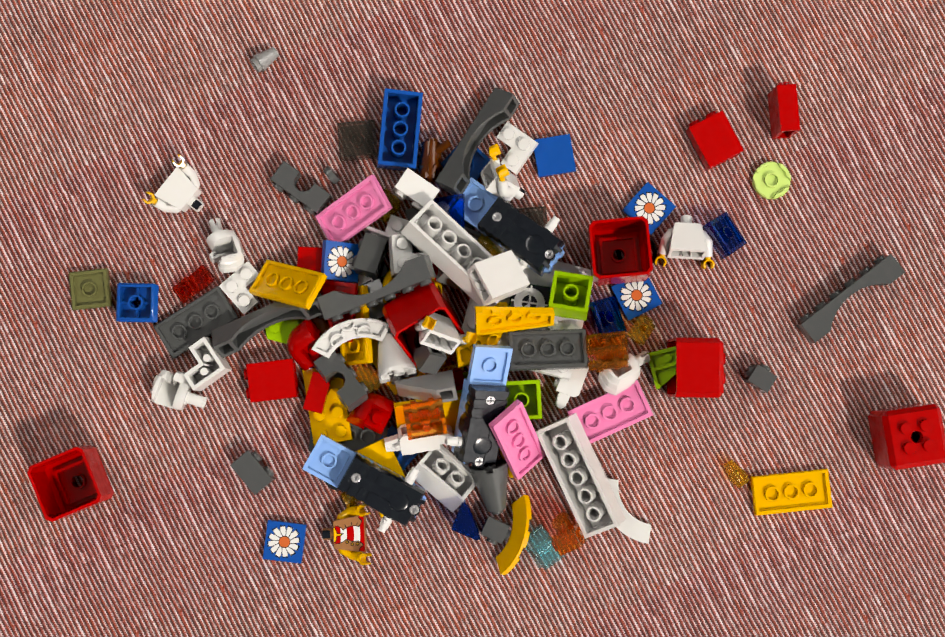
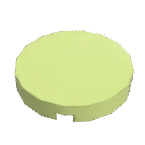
(771, 180)

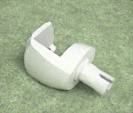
(225, 248)
(617, 381)
(174, 391)

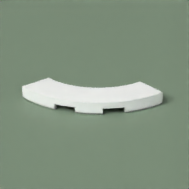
(350, 330)
(630, 526)

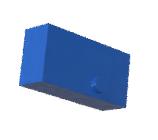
(399, 130)

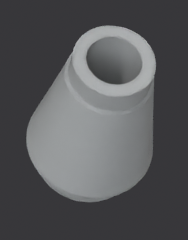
(264, 59)

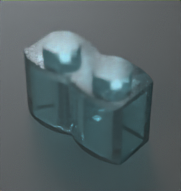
(541, 546)

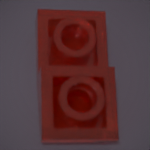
(194, 284)

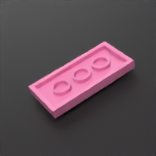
(354, 210)
(612, 413)
(517, 439)

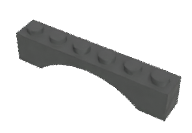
(497, 110)
(413, 273)
(819, 323)
(234, 335)

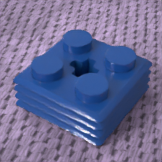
(131, 292)

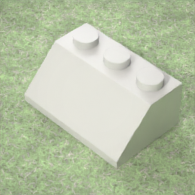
(445, 477)

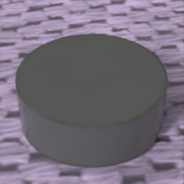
(331, 174)

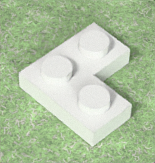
(521, 147)
(236, 287)

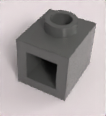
(760, 377)
(495, 530)

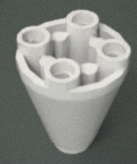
(393, 361)

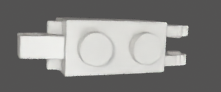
(569, 388)
(409, 447)

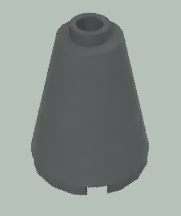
(492, 484)

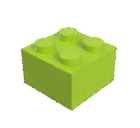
(570, 295)
(529, 394)

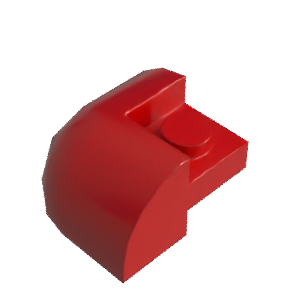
(301, 342)
(373, 413)

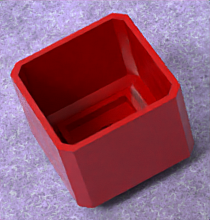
(621, 234)
(414, 307)
(697, 368)
(892, 434)
(55, 483)

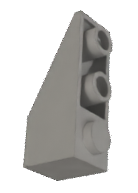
(427, 386)

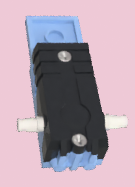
(512, 229)
(481, 401)
(367, 481)

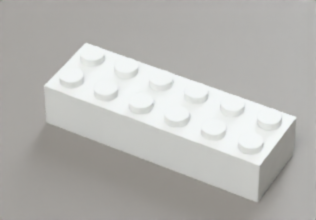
(447, 245)
(580, 475)

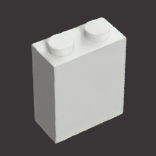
(497, 277)

